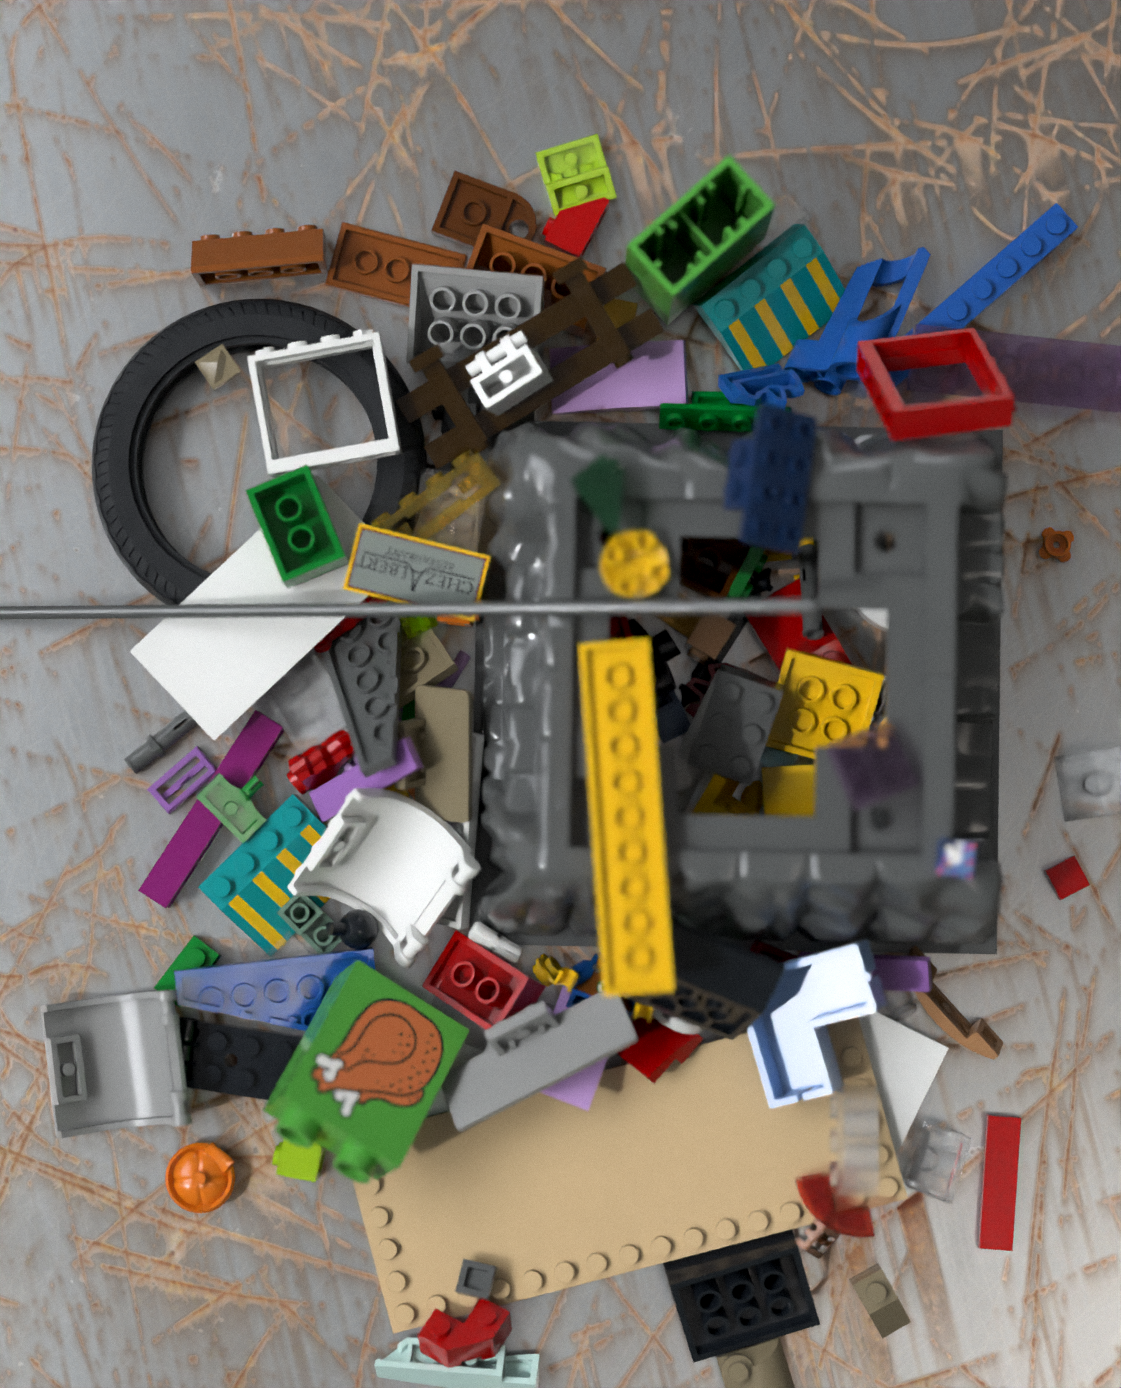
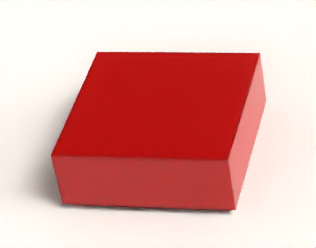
(1066, 877)

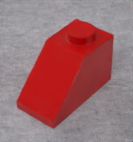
(575, 227)

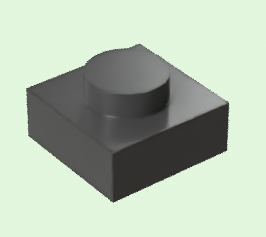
(476, 1279)

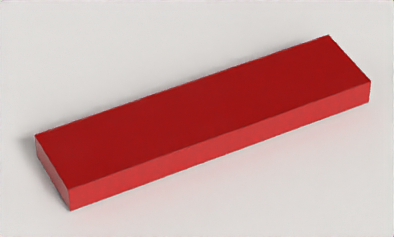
(999, 1182)

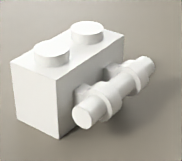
(511, 378)

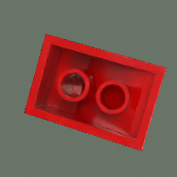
(784, 631)
(480, 982)

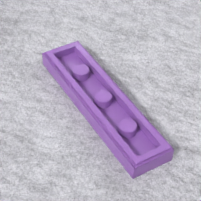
(332, 795)
(900, 972)

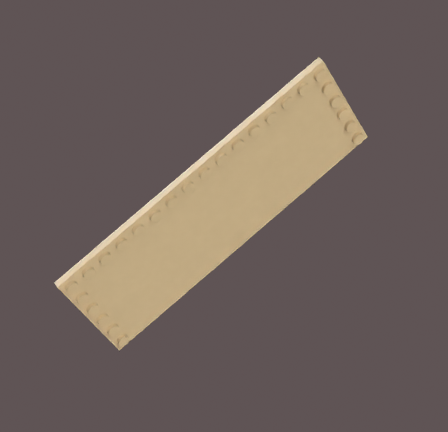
(607, 1189)

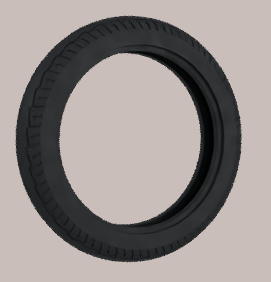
(165, 364)

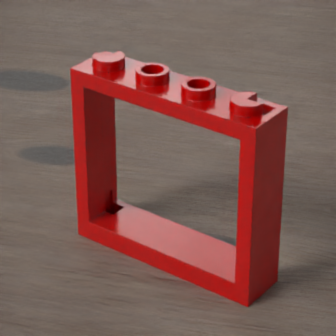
(929, 350)

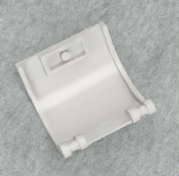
(392, 862)

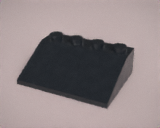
(741, 1294)

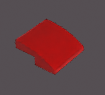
(657, 1048)

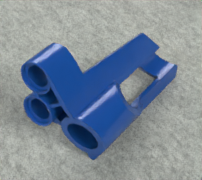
(834, 356)

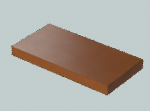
(381, 263)

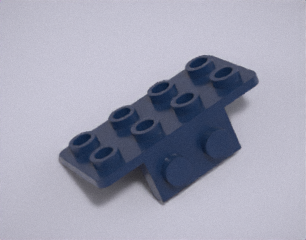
(772, 478)

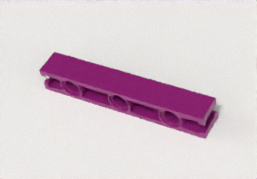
(200, 824)

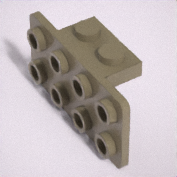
(445, 747)

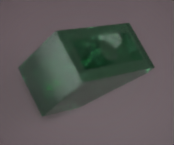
(602, 491)

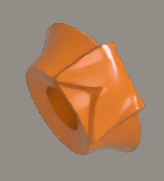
(200, 1177)

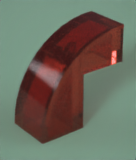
(819, 1200)

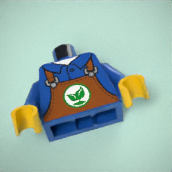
(586, 980)

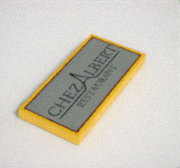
(413, 569)

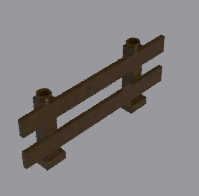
(585, 300)

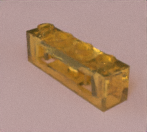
(478, 473)

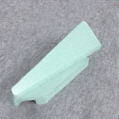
(500, 1371)

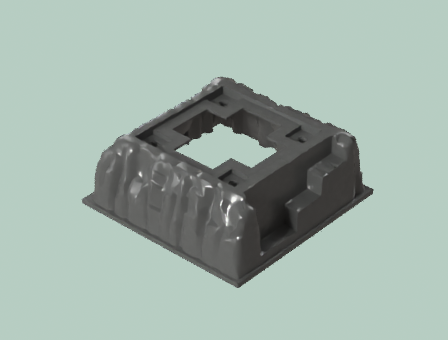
(739, 875)

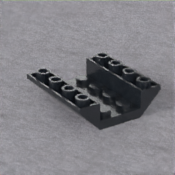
(714, 982)

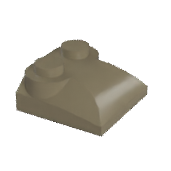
(756, 1366)

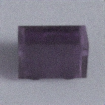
(871, 766)

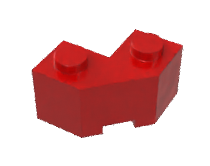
(454, 1342)

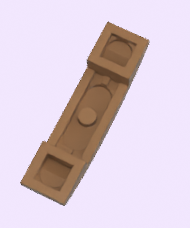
(976, 1037)

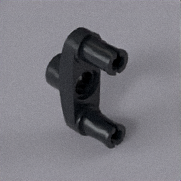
(661, 651)

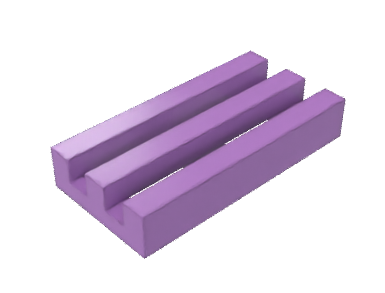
(205, 761)

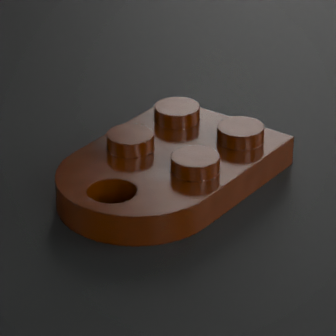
(474, 203)

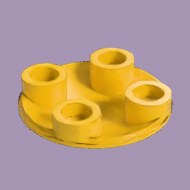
(634, 564)

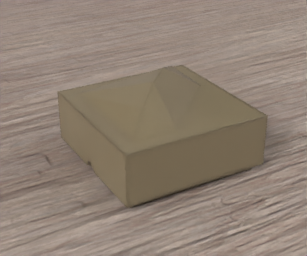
(218, 367)

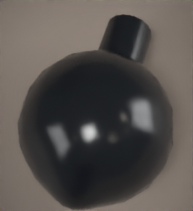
(356, 929)

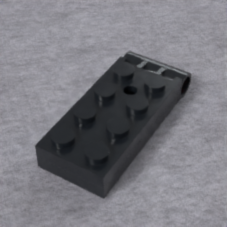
(259, 1052)

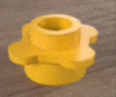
(546, 969)

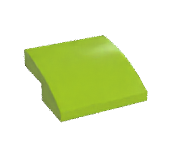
(575, 173)

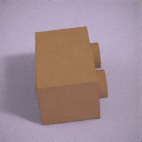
(708, 638)

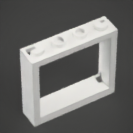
(299, 352)

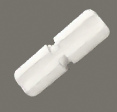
(501, 945)

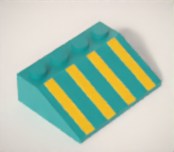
(773, 300)
(256, 875)

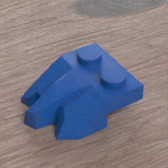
(761, 386)

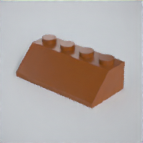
(512, 254)
(259, 256)

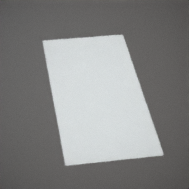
(228, 663)

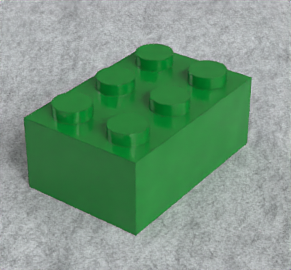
(297, 526)

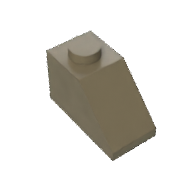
(880, 1300)

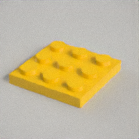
(821, 702)

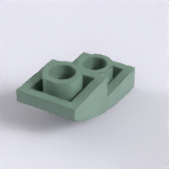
(310, 922)

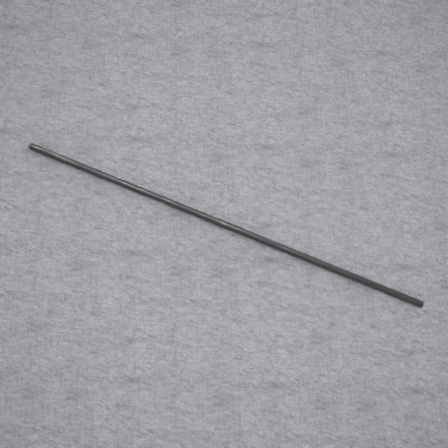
(615, 607)

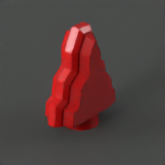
(320, 762)

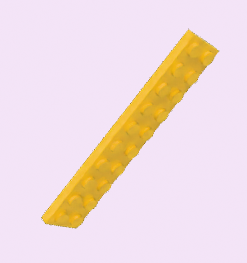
(626, 817)

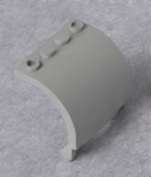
(115, 1063)

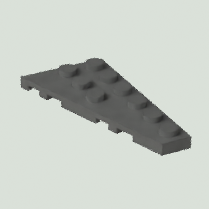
(367, 684)

